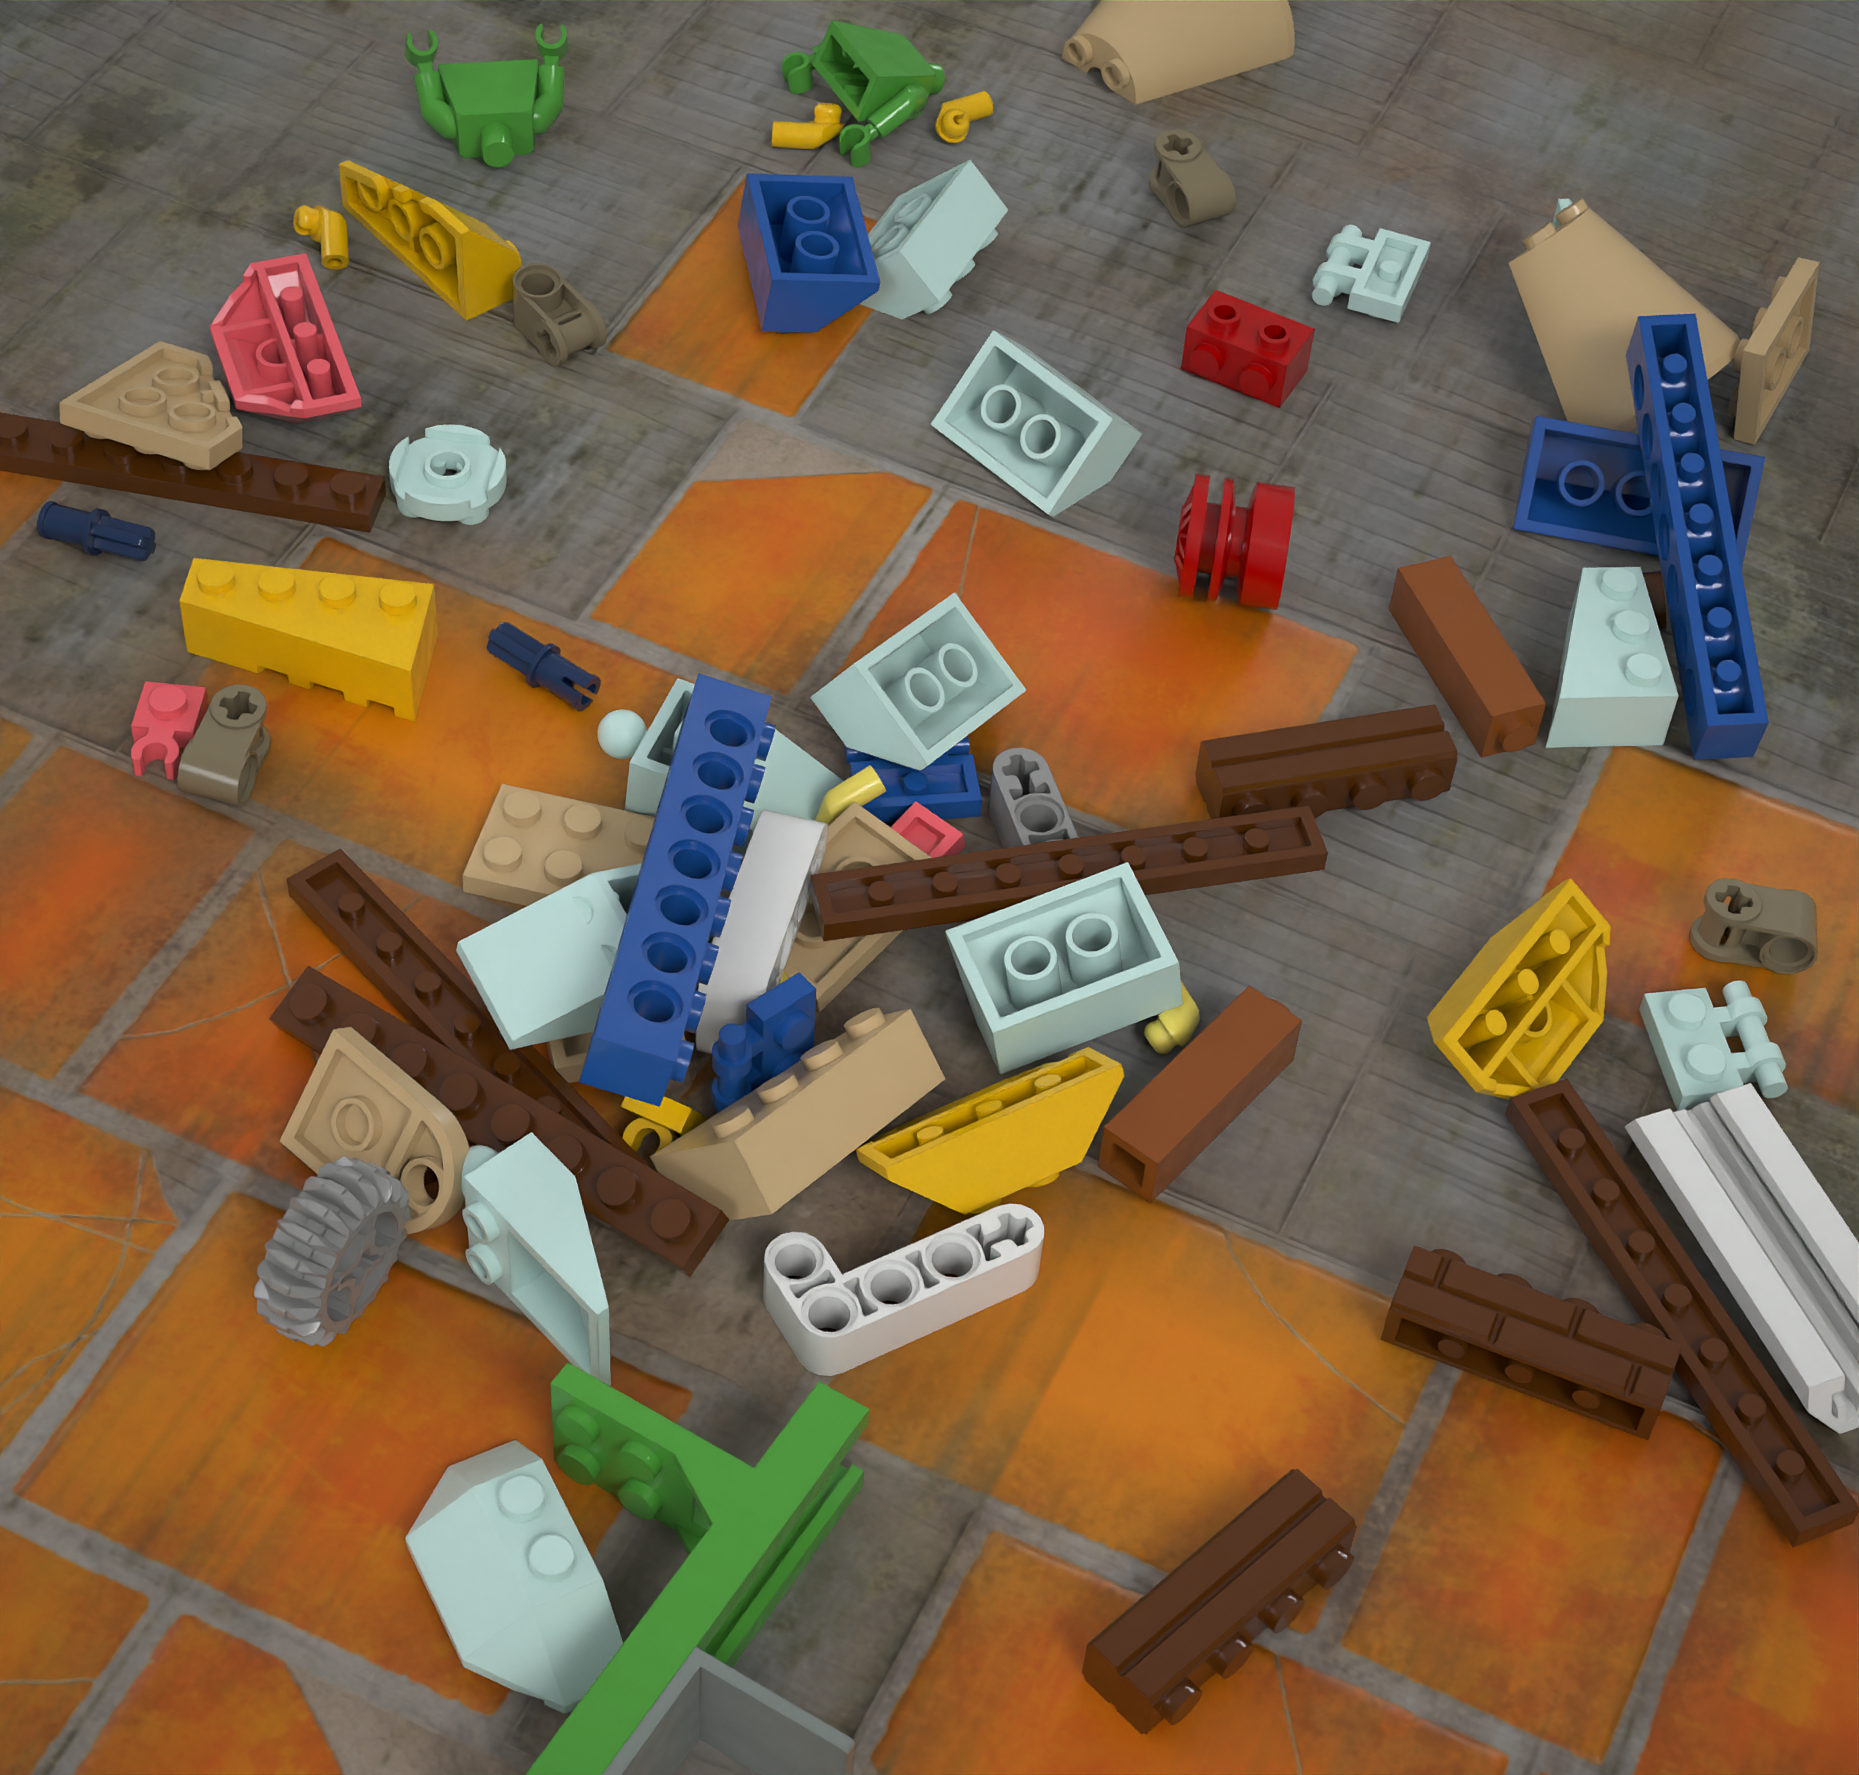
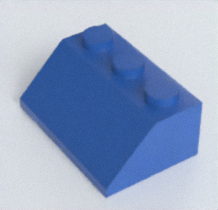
(805, 249)

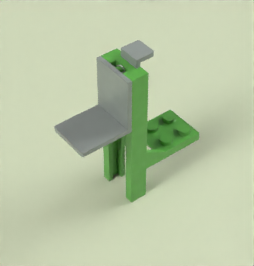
(744, 1553)

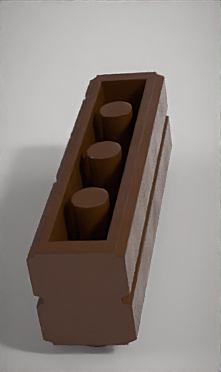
(1329, 764)
(1532, 1341)
(1220, 1602)

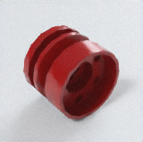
(1235, 541)

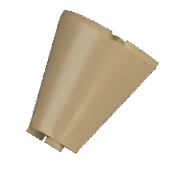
(1178, 44)
(1583, 301)

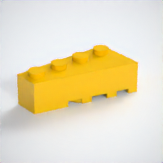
(316, 628)

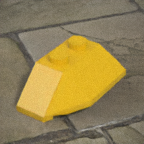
(1527, 997)
(1001, 1135)

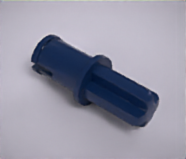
(96, 531)
(542, 665)

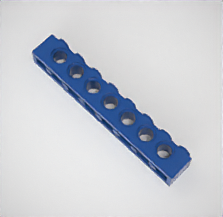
(1696, 538)
(678, 894)

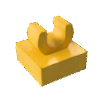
(666, 1120)

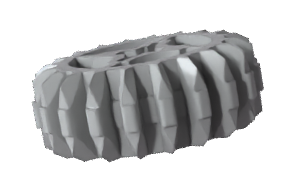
(332, 1251)

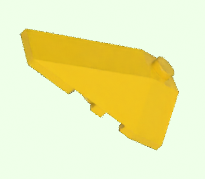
(441, 245)

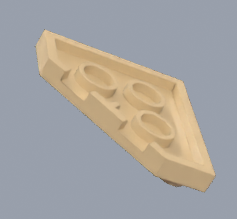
(161, 406)

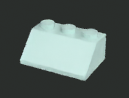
(930, 240)
(1034, 426)
(920, 689)
(1065, 967)

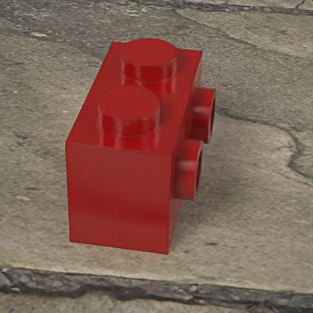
(1247, 348)

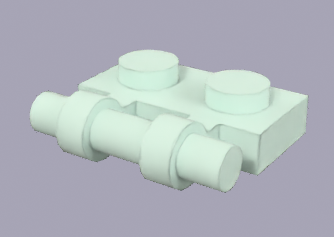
(1387, 273)
(1693, 1045)

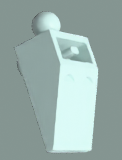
(790, 785)
(553, 959)
(537, 1247)

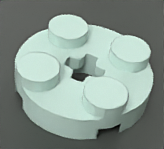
(463, 497)

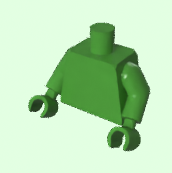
(873, 75)
(491, 105)

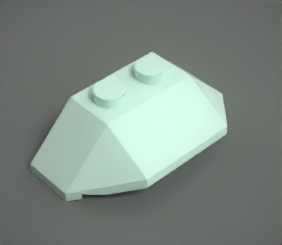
(514, 1577)

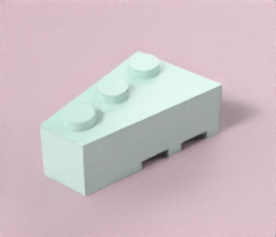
(1612, 666)

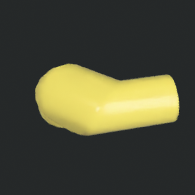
(859, 788)
(1173, 1025)

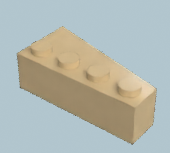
(805, 1118)

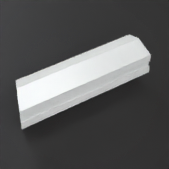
(1768, 1239)

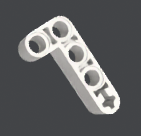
(761, 919)
(990, 1253)

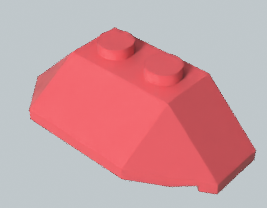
(283, 345)

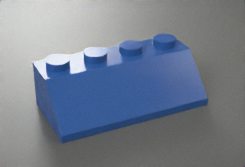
(1594, 487)

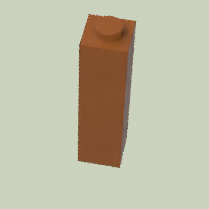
(1467, 656)
(1199, 1093)

